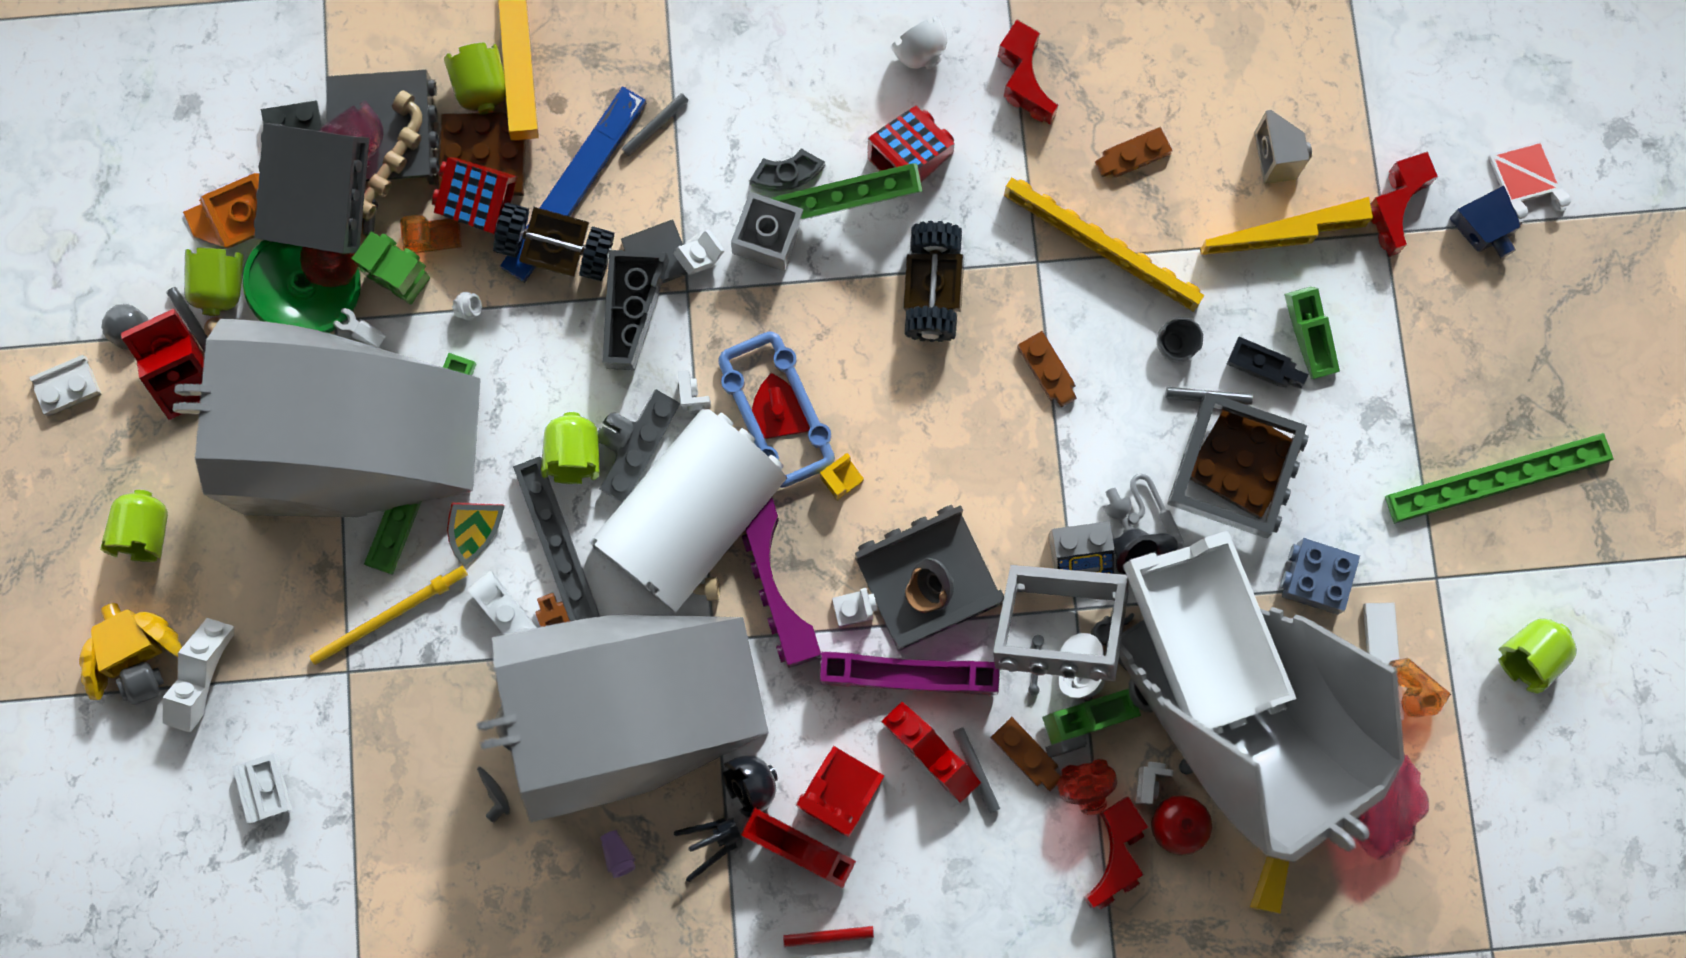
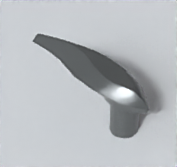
(496, 794)

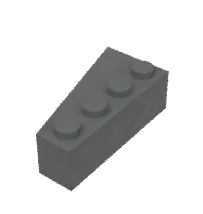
(630, 302)

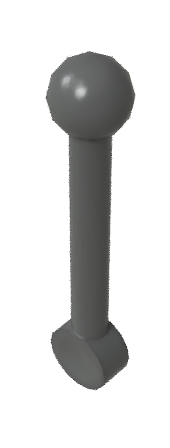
(1033, 689)

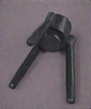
(725, 834)

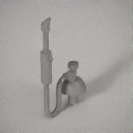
(1121, 507)

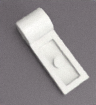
(500, 605)

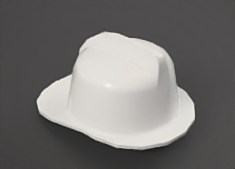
(1082, 687)

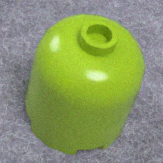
(477, 77)
(212, 280)
(570, 449)
(136, 527)
(1538, 654)

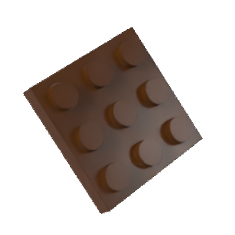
(483, 141)
(1241, 462)

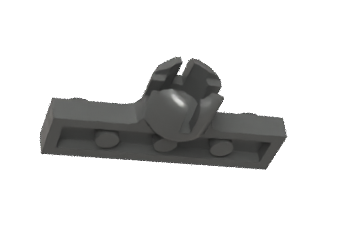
(634, 442)

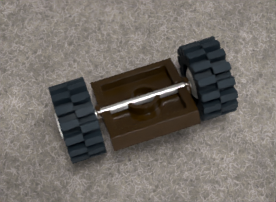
(553, 241)
(933, 281)

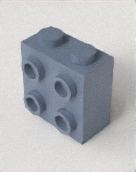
(1319, 576)

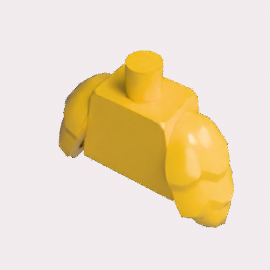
(121, 643)

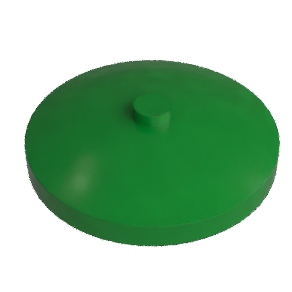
(283, 295)

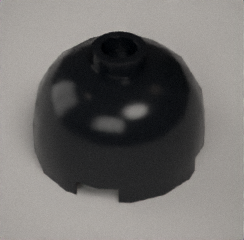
(751, 782)

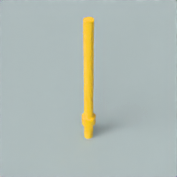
(438, 586)

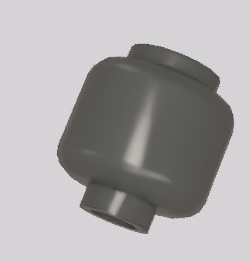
(139, 683)

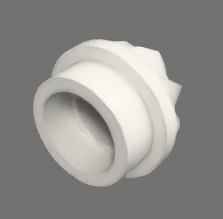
(467, 305)

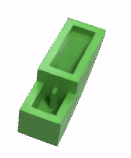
(1312, 331)
(1090, 716)

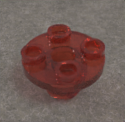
(327, 267)
(1087, 785)

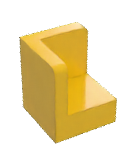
(841, 476)

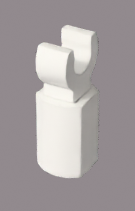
(361, 330)

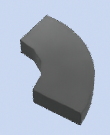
(787, 173)

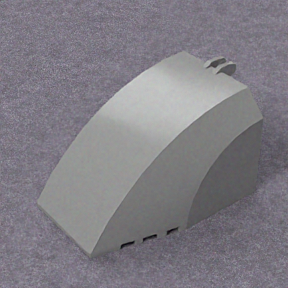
(327, 424)
(621, 705)
(1304, 769)

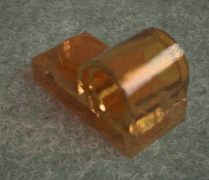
(426, 236)
(1423, 693)

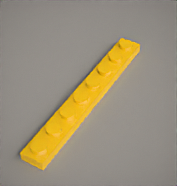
(1111, 249)

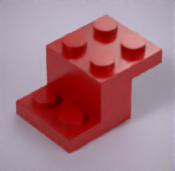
(166, 358)

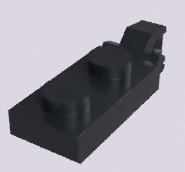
(1265, 364)

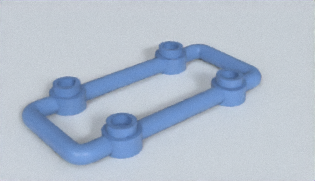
(784, 361)

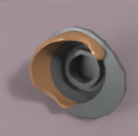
(929, 586)

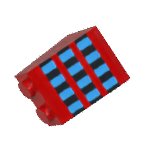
(911, 140)
(473, 193)

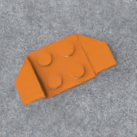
(226, 213)

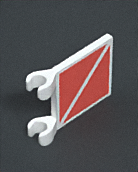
(1528, 175)

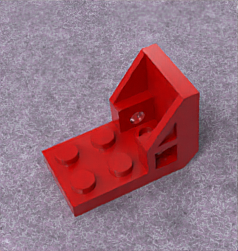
(840, 791)

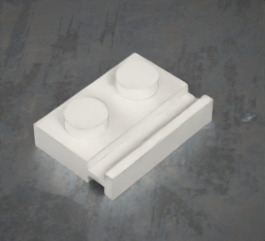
(65, 385)
(262, 788)

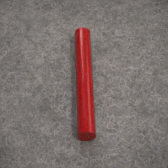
(828, 936)

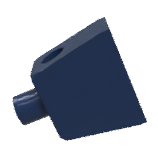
(1488, 222)

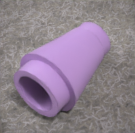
(617, 855)

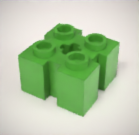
(391, 267)

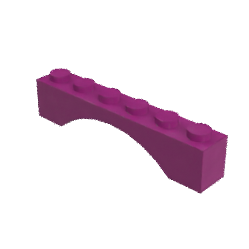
(795, 634)
(908, 674)

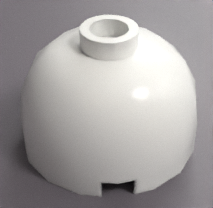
(922, 44)

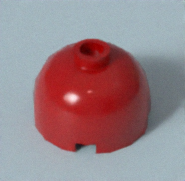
(1181, 825)

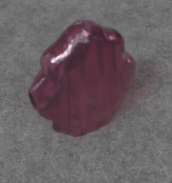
(1395, 817)

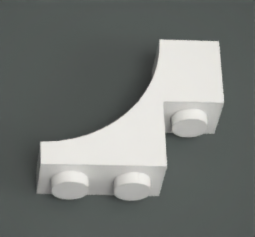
(196, 665)

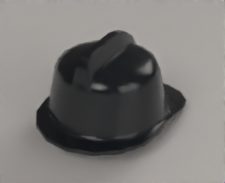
(1139, 543)

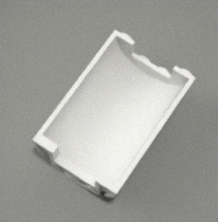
(690, 507)
(1210, 633)

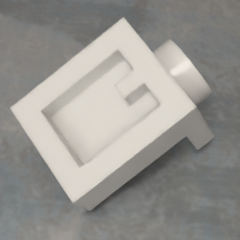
(700, 253)
(689, 388)
(854, 607)
(1147, 786)

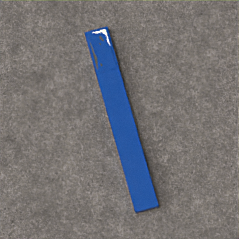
(586, 165)

